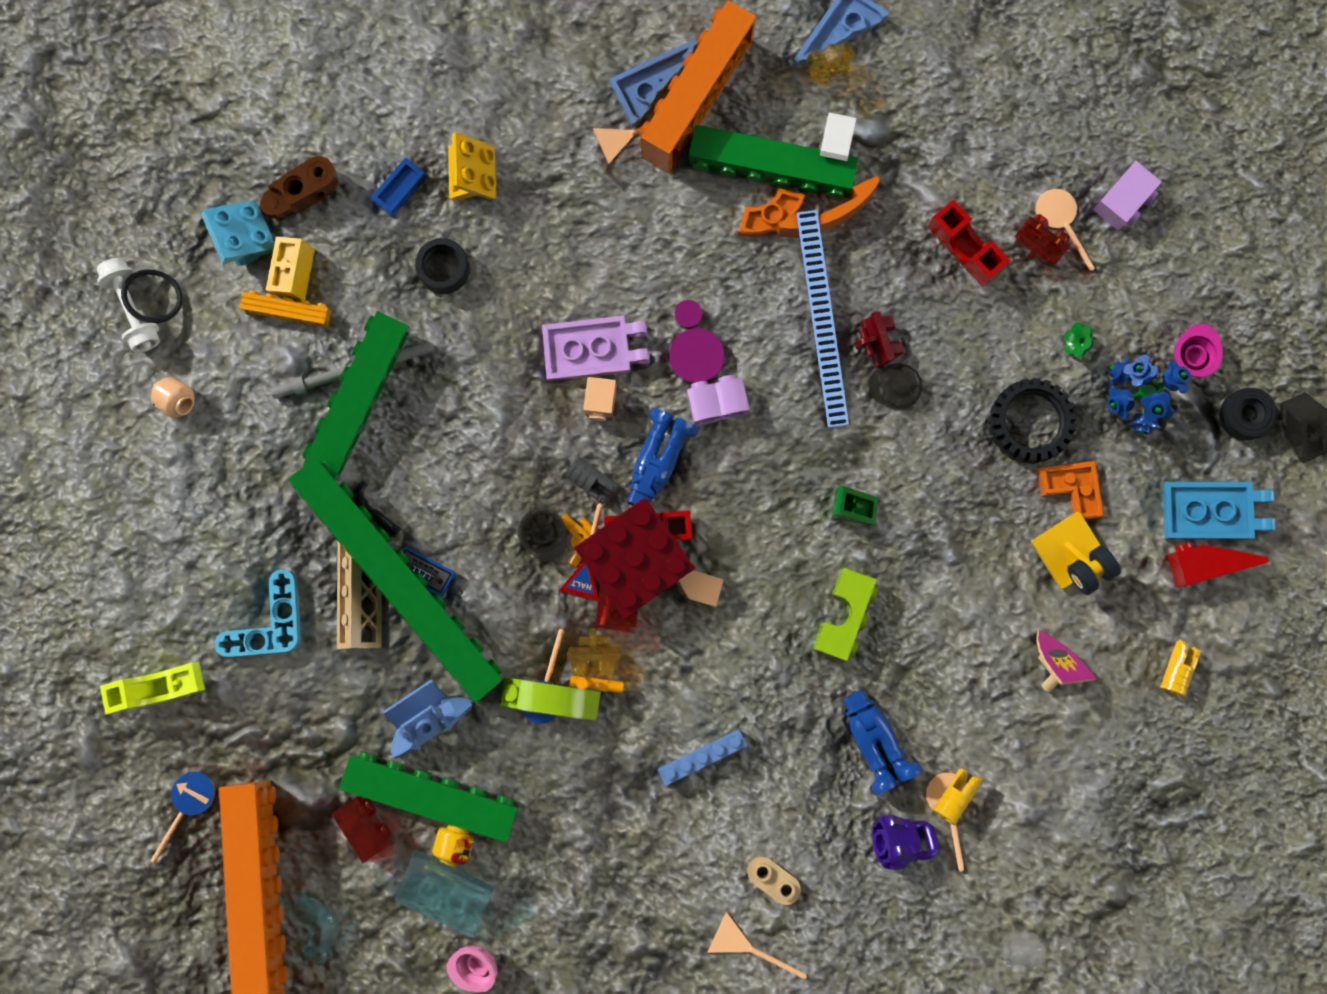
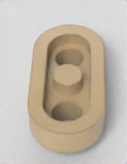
(774, 880)

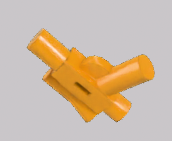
(579, 535)
(596, 684)

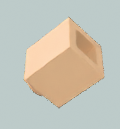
(599, 398)

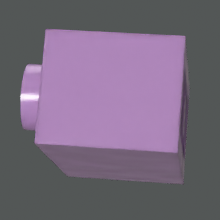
(1127, 195)

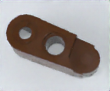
(280, 202)

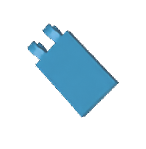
(1214, 510)

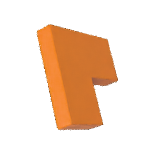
(1079, 481)

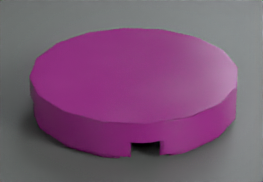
(696, 355)

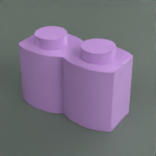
(717, 401)

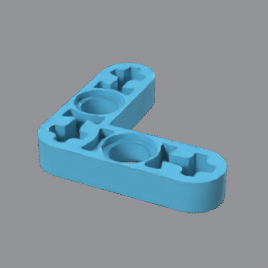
(273, 633)

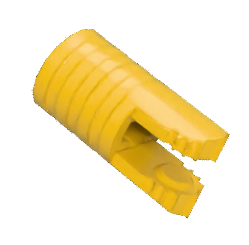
(1180, 669)
(953, 801)

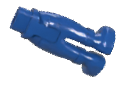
(653, 473)
(871, 726)

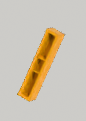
(285, 309)

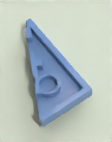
(840, 24)

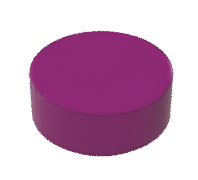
(688, 314)

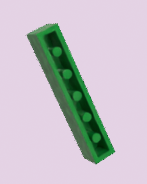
(771, 162)
(358, 392)
(430, 797)

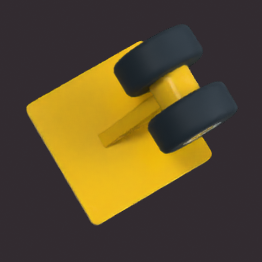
(1075, 555)

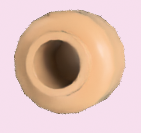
(172, 397)

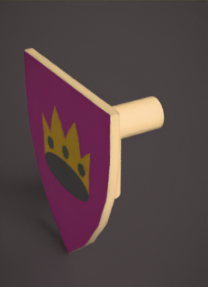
(1060, 663)

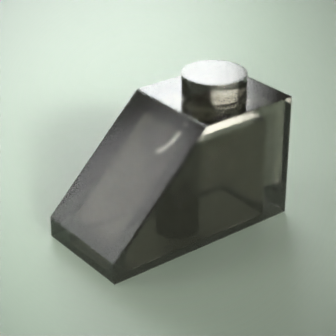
(1305, 426)

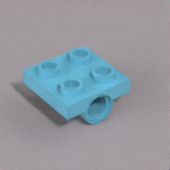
(238, 232)

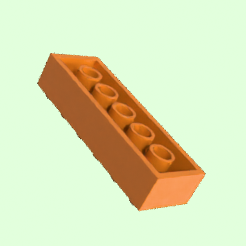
(697, 86)

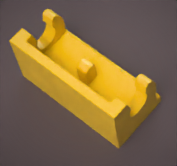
(290, 268)

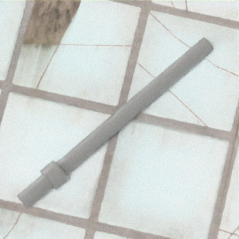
(301, 385)

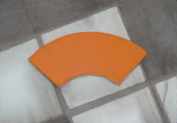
(765, 218)

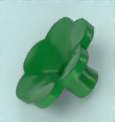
(1078, 340)

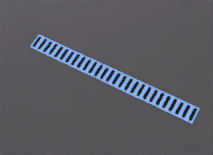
(822, 318)

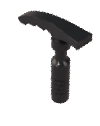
(377, 515)

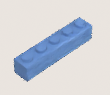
(702, 757)

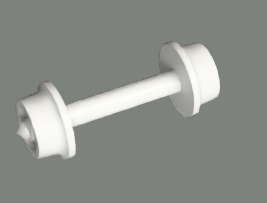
(141, 336)

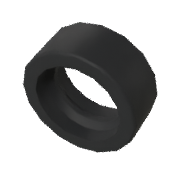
(435, 246)

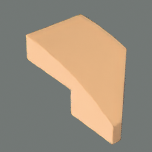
(700, 587)

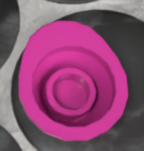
(1199, 350)

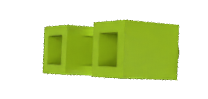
(856, 592)

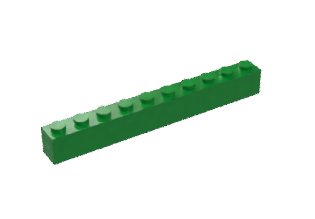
(395, 580)

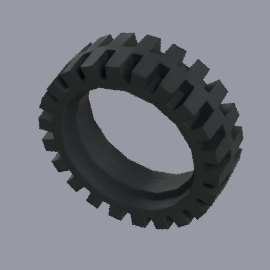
(1055, 397)

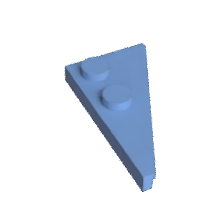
(644, 84)

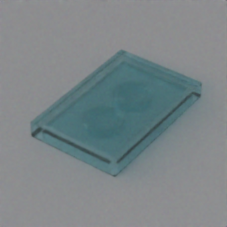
(444, 893)

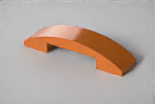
(859, 197)

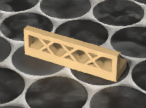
(349, 605)

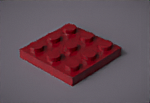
(634, 558)

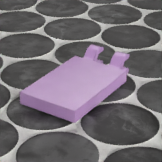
(592, 347)

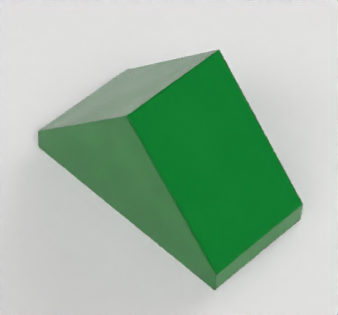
(854, 506)

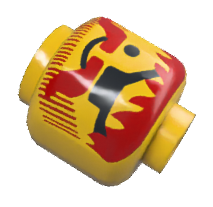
(453, 845)

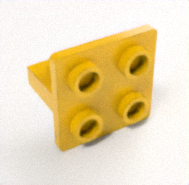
(471, 168)

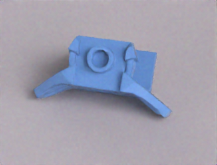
(423, 716)

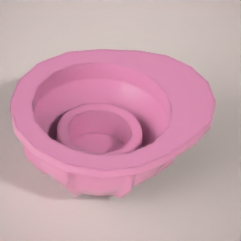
(473, 969)

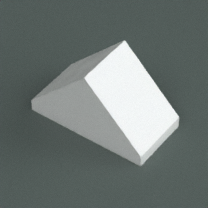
(837, 136)

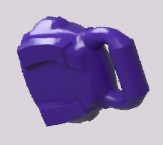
(898, 841)

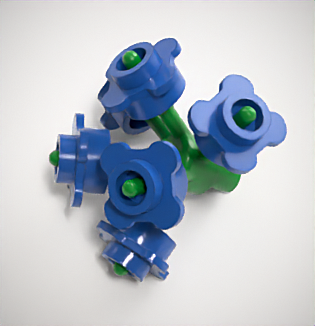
(1151, 391)

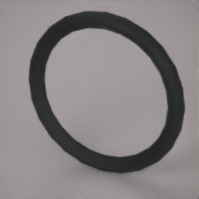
(132, 277)

